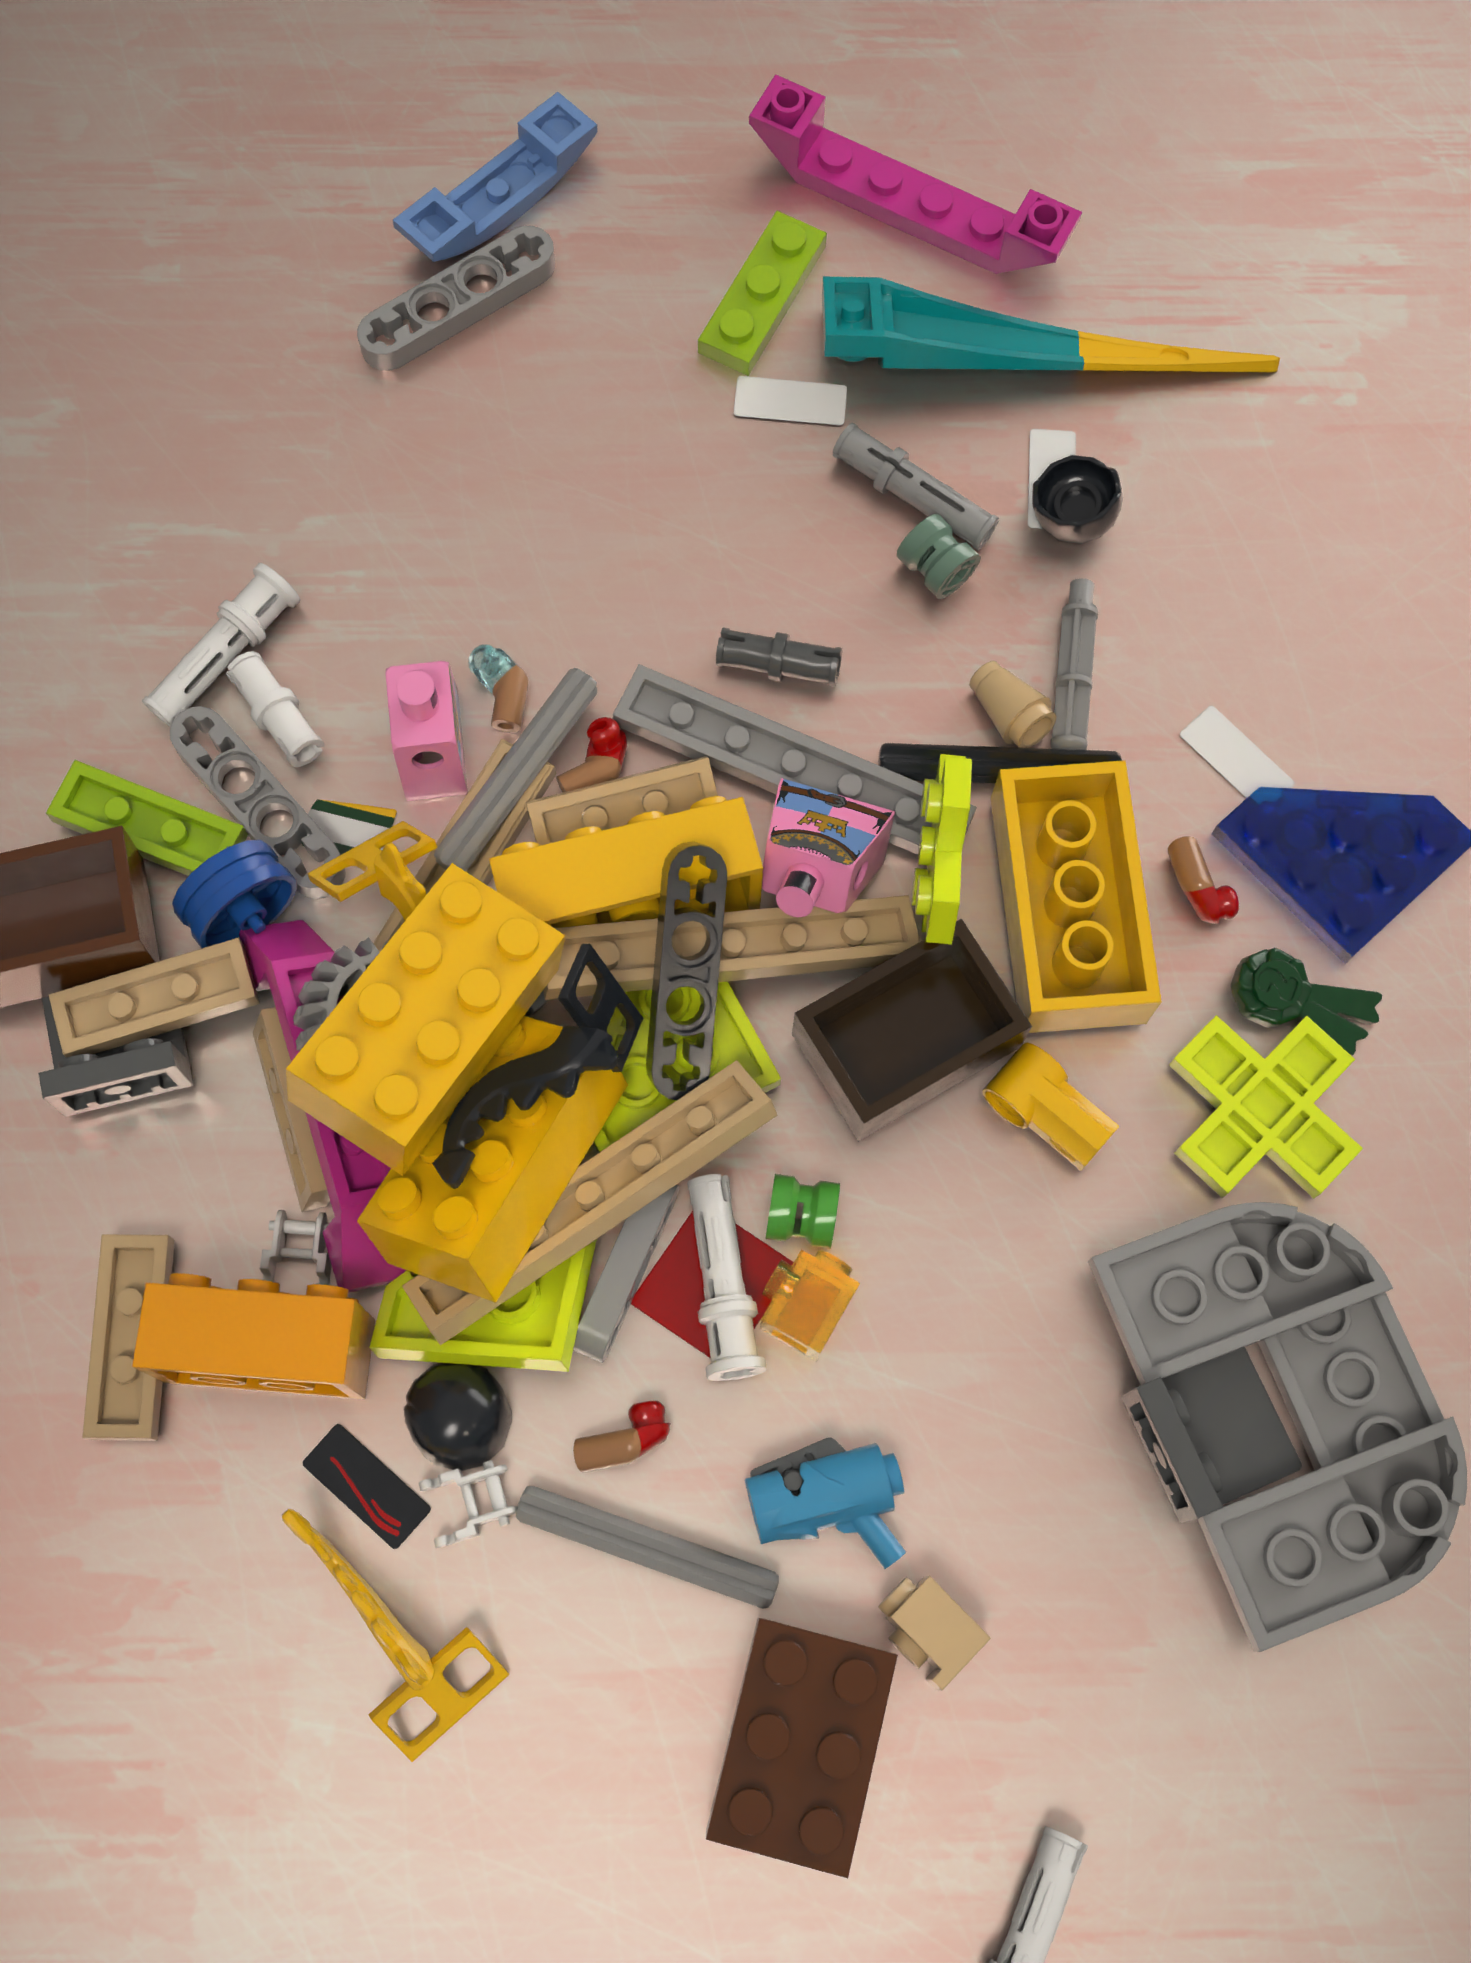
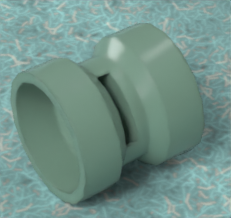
(938, 556)

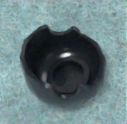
(1077, 499)
(457, 1415)

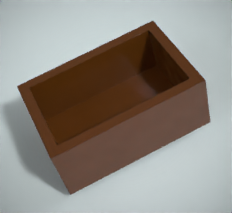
(72, 914)
(801, 1747)

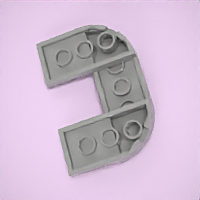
(1379, 1446)

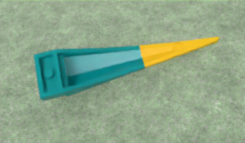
(931, 332)

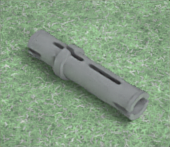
(896, 474)

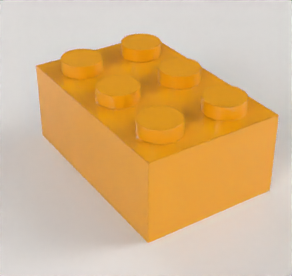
(254, 1337)

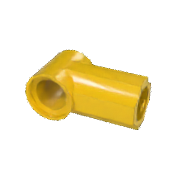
(1036, 1095)

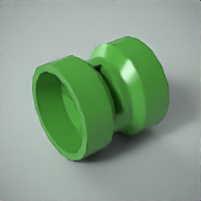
(818, 1211)

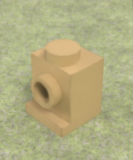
(932, 1629)

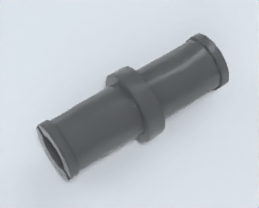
(778, 657)

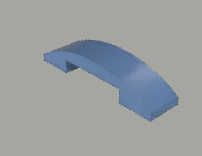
(504, 187)

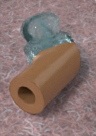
(505, 682)

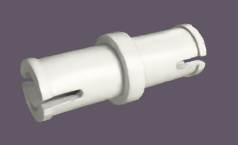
(275, 709)

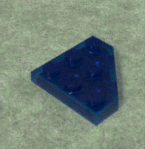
(1343, 856)

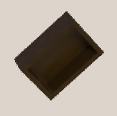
(909, 1030)

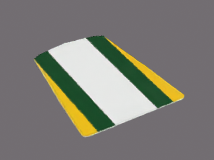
(350, 823)

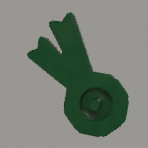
(1275, 989)

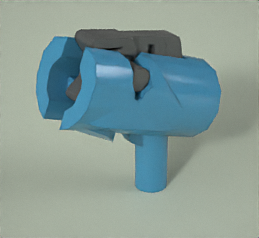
(828, 1489)

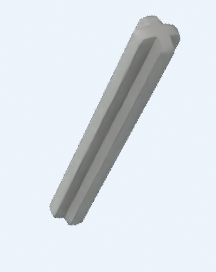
(517, 770)
(647, 1547)

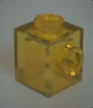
(808, 1301)

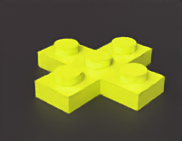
(940, 848)
(1265, 1107)

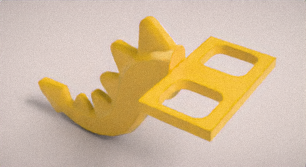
(384, 866)
(421, 1674)

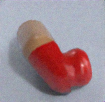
(603, 757)
(1196, 882)
(624, 1445)

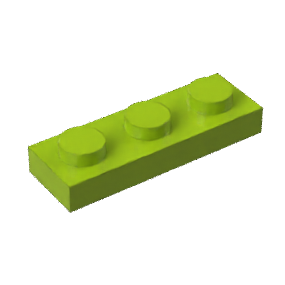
(762, 293)
(157, 824)

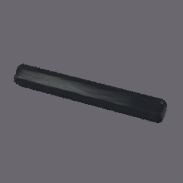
(922, 760)

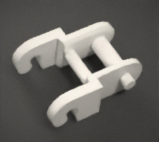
(281, 1227)
(495, 1490)

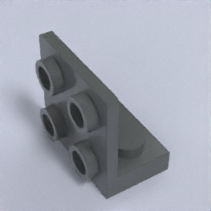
(114, 1075)
(1211, 1434)

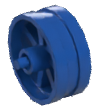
(234, 893)

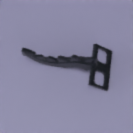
(552, 1068)

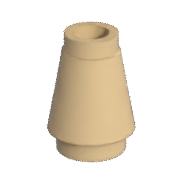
(1013, 706)

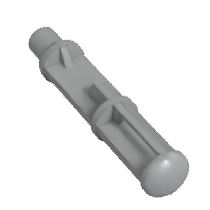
(1075, 668)

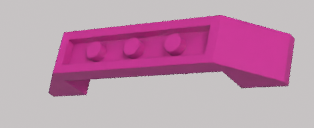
(792, 127)
(283, 961)

